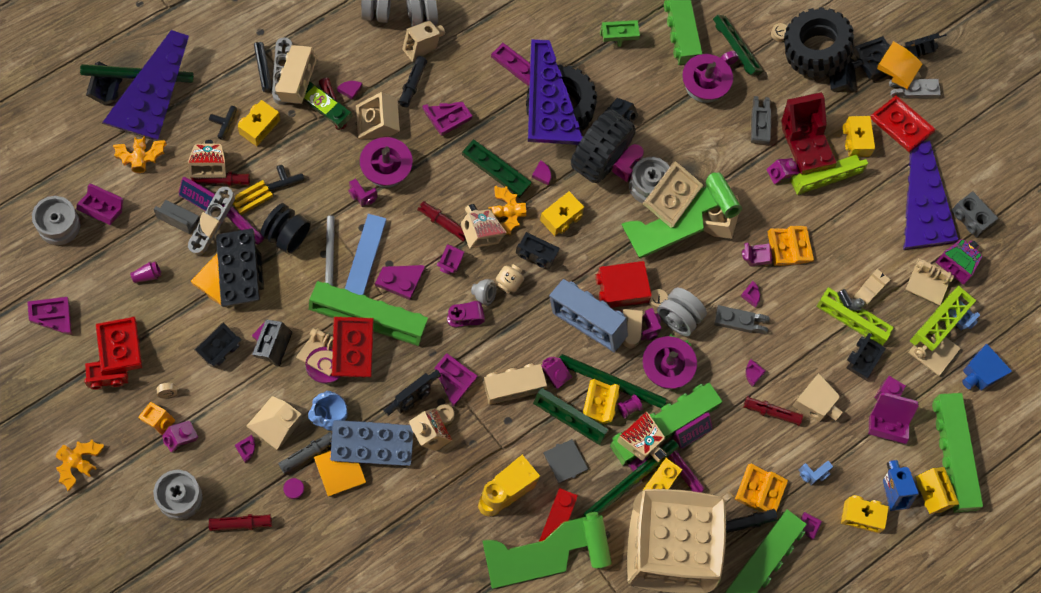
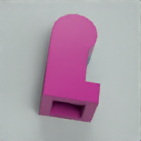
(626, 162)

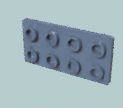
(371, 442)

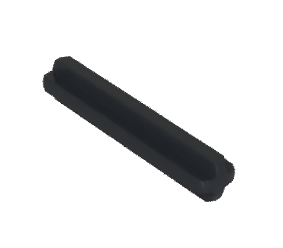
(262, 67)

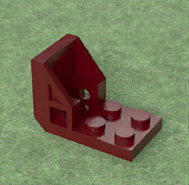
(804, 130)

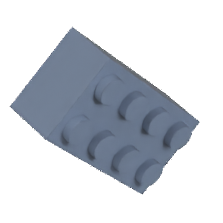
(589, 315)

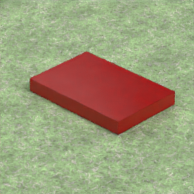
(902, 123)
(118, 346)
(352, 346)

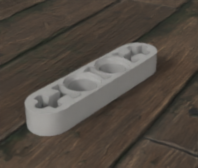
(279, 55)
(224, 210)

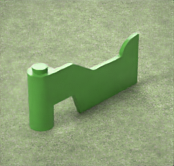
(658, 235)
(549, 555)

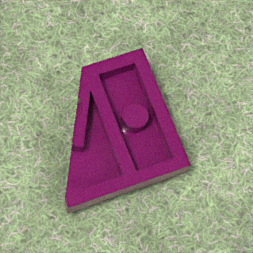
(447, 116)
(400, 279)
(51, 314)
(454, 378)

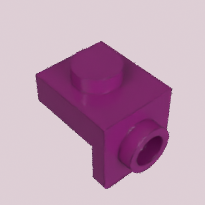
(782, 169)
(359, 194)
(757, 254)
(450, 259)
(653, 324)
(556, 371)
(179, 435)

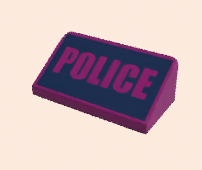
(195, 193)
(693, 430)

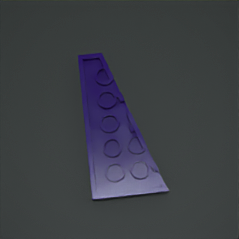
(146, 100)
(550, 108)
(927, 208)

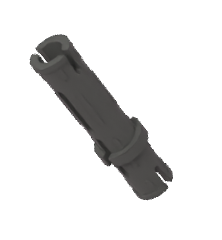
(307, 452)

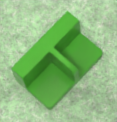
(620, 31)

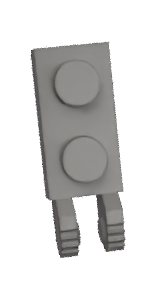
(918, 89)

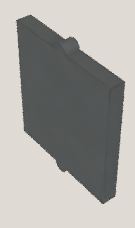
(565, 461)

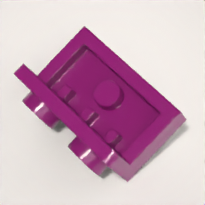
(100, 204)

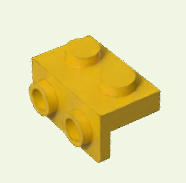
(601, 401)

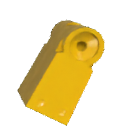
(508, 487)

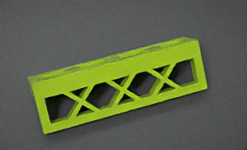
(844, 169)
(937, 316)
(854, 319)

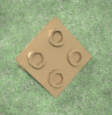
(929, 281)
(317, 340)
(938, 358)

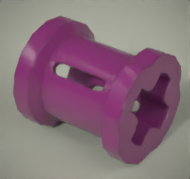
(630, 406)

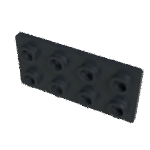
(239, 268)

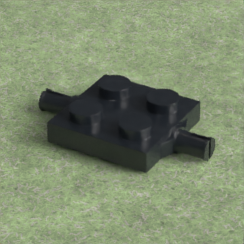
(870, 55)
(417, 390)

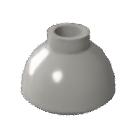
(484, 291)

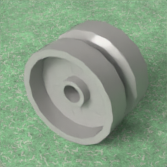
(418, 8)
(382, 10)
(646, 176)
(56, 220)
(682, 311)
(178, 506)

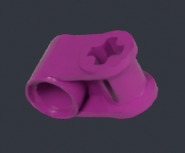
(467, 314)

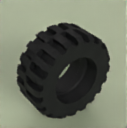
(819, 23)
(582, 90)
(602, 146)

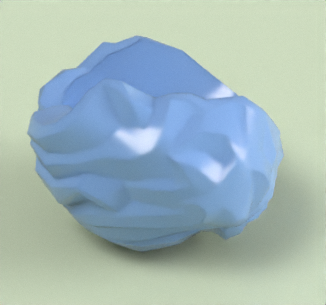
(327, 408)

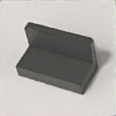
(177, 216)

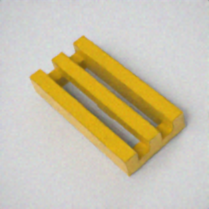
(248, 191)

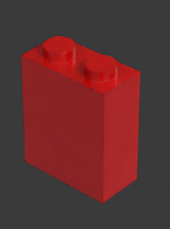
(623, 284)

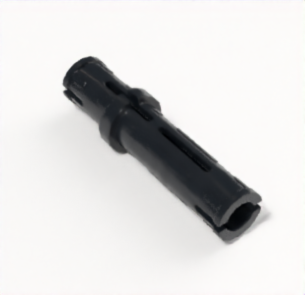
(410, 87)
(754, 519)

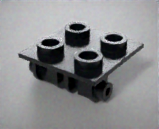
(923, 45)

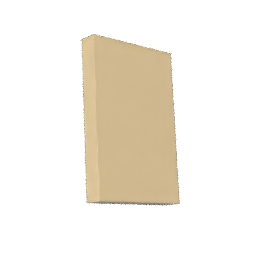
(673, 194)

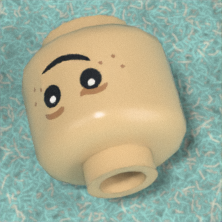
(509, 278)

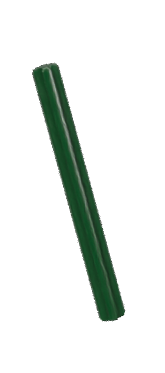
(125, 72)
(609, 379)
(631, 480)

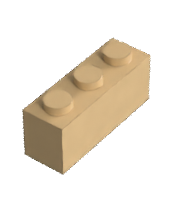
(296, 74)
(514, 383)

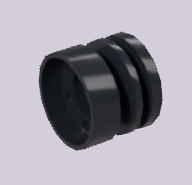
(285, 228)

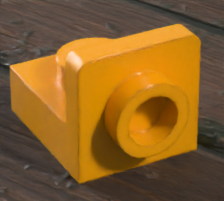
(156, 418)

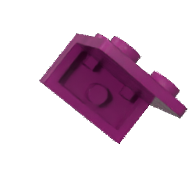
(892, 417)

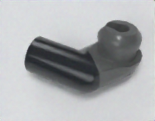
(849, 303)

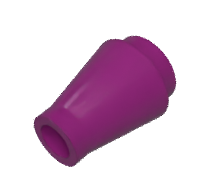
(147, 272)

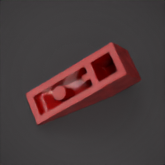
(559, 512)

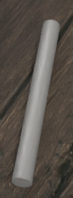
(329, 250)

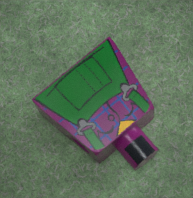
(961, 259)

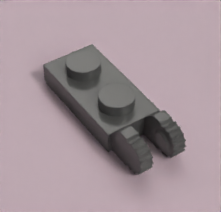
(761, 121)
(740, 320)

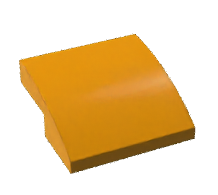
(900, 65)
(790, 245)
(208, 280)
(338, 474)
(761, 489)

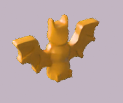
(139, 156)
(511, 210)
(74, 459)

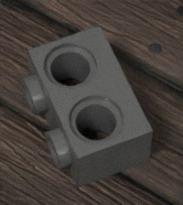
(978, 211)

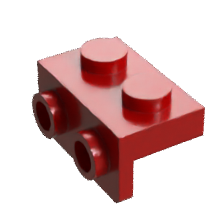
(96, 381)

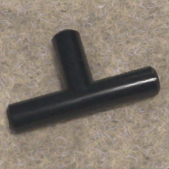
(225, 122)
(285, 181)

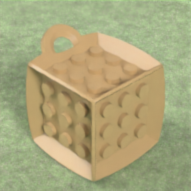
(677, 541)

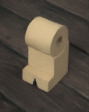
(872, 287)
(634, 327)

